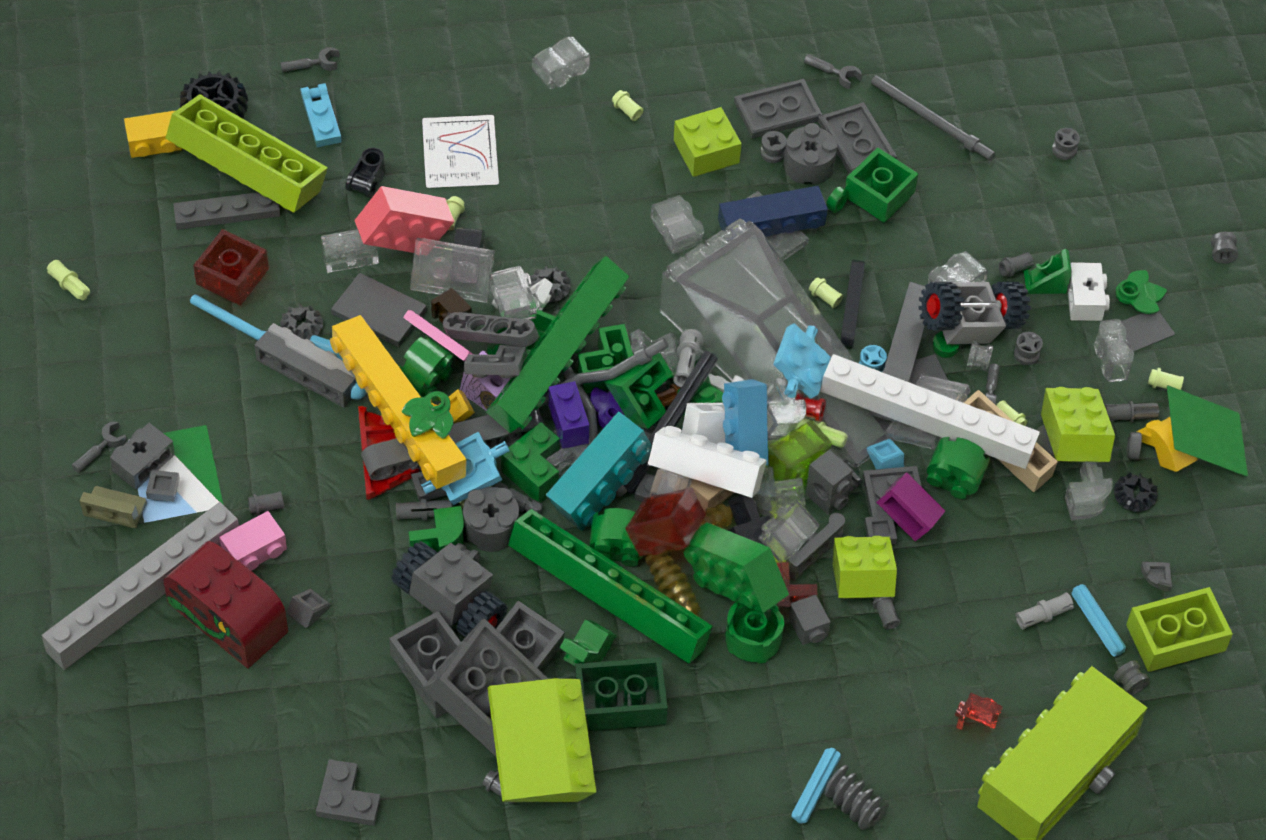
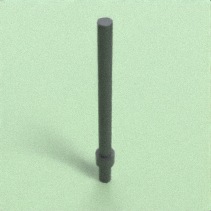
(970, 142)

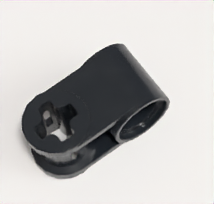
(367, 172)

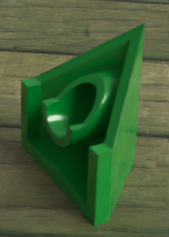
(1050, 276)

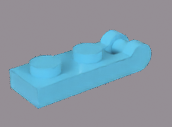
(321, 116)

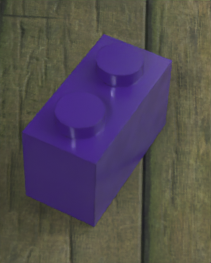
(568, 415)

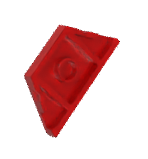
(374, 431)

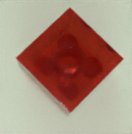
(231, 267)
(665, 522)

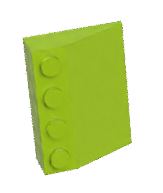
(541, 741)

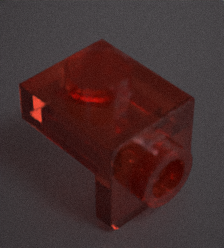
(979, 709)

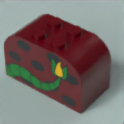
(227, 603)

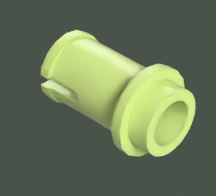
(627, 105)
(456, 207)
(825, 292)
(1162, 379)
(1011, 413)

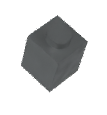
(809, 620)

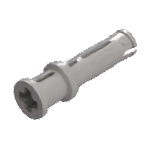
(688, 354)

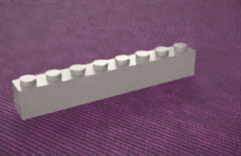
(132, 590)

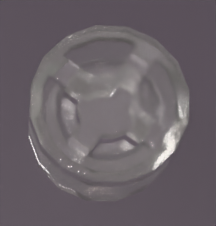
(979, 356)

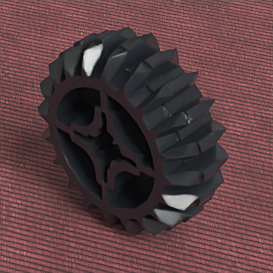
(218, 89)

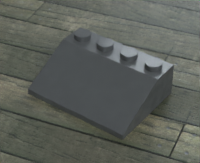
(475, 664)

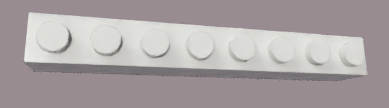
(928, 410)

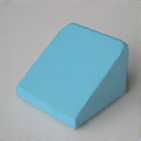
(886, 455)

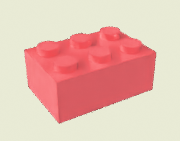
(399, 216)

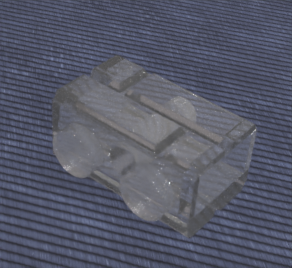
(347, 251)

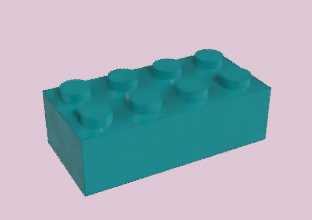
(600, 471)

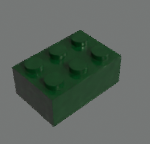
(623, 693)

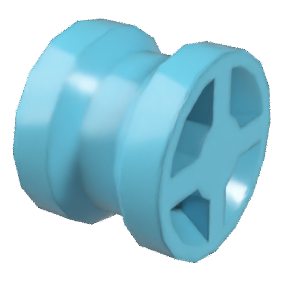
(873, 354)

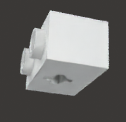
(1087, 292)

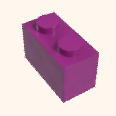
(910, 506)

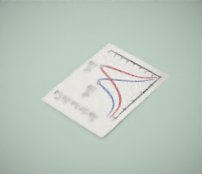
(460, 151)

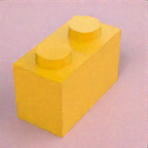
(148, 134)

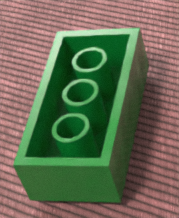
(735, 567)

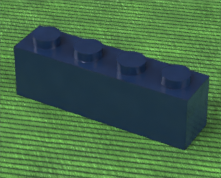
(778, 211)

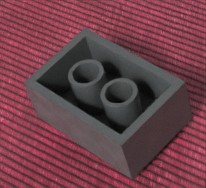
(421, 651)

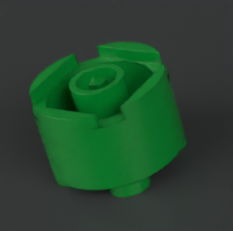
(427, 365)
(957, 467)
(611, 538)
(753, 634)

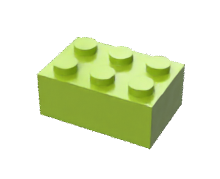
(1077, 424)
(1179, 629)

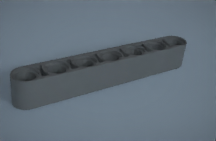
(906, 338)
(392, 458)

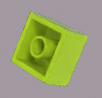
(707, 141)
(864, 567)

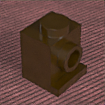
(448, 303)

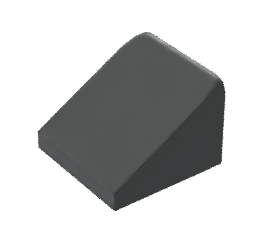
(307, 607)

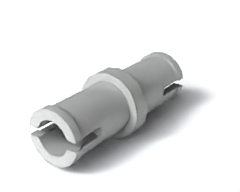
(1044, 611)

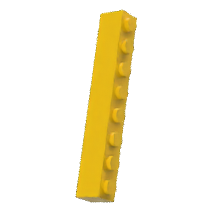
(390, 391)

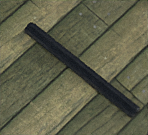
(677, 408)

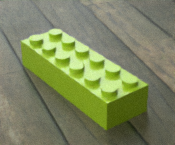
(246, 153)

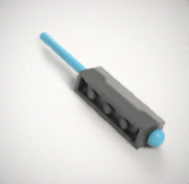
(294, 357)

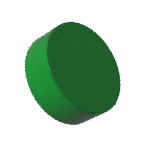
(837, 199)
(941, 347)

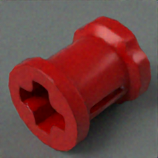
(815, 407)

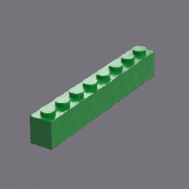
(558, 344)
(610, 586)

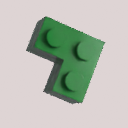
(613, 349)
(636, 392)
(528, 464)

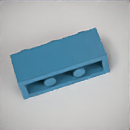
(746, 416)

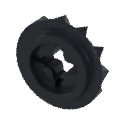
(1124, 492)

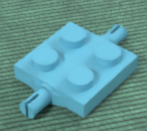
(801, 361)
(480, 468)

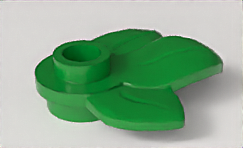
(1142, 294)
(426, 416)

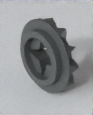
(561, 282)
(306, 330)

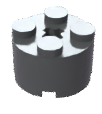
(810, 154)
(490, 518)

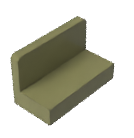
(113, 506)

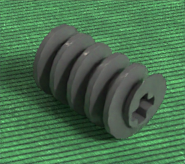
(854, 799)

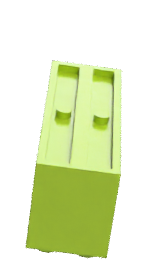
(1060, 756)

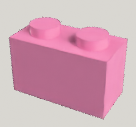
(255, 541)

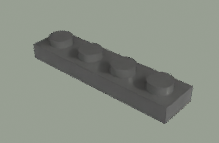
(224, 210)

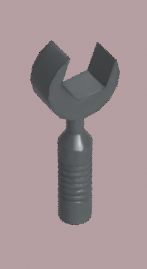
(304, 63)
(847, 71)
(992, 379)
(95, 451)

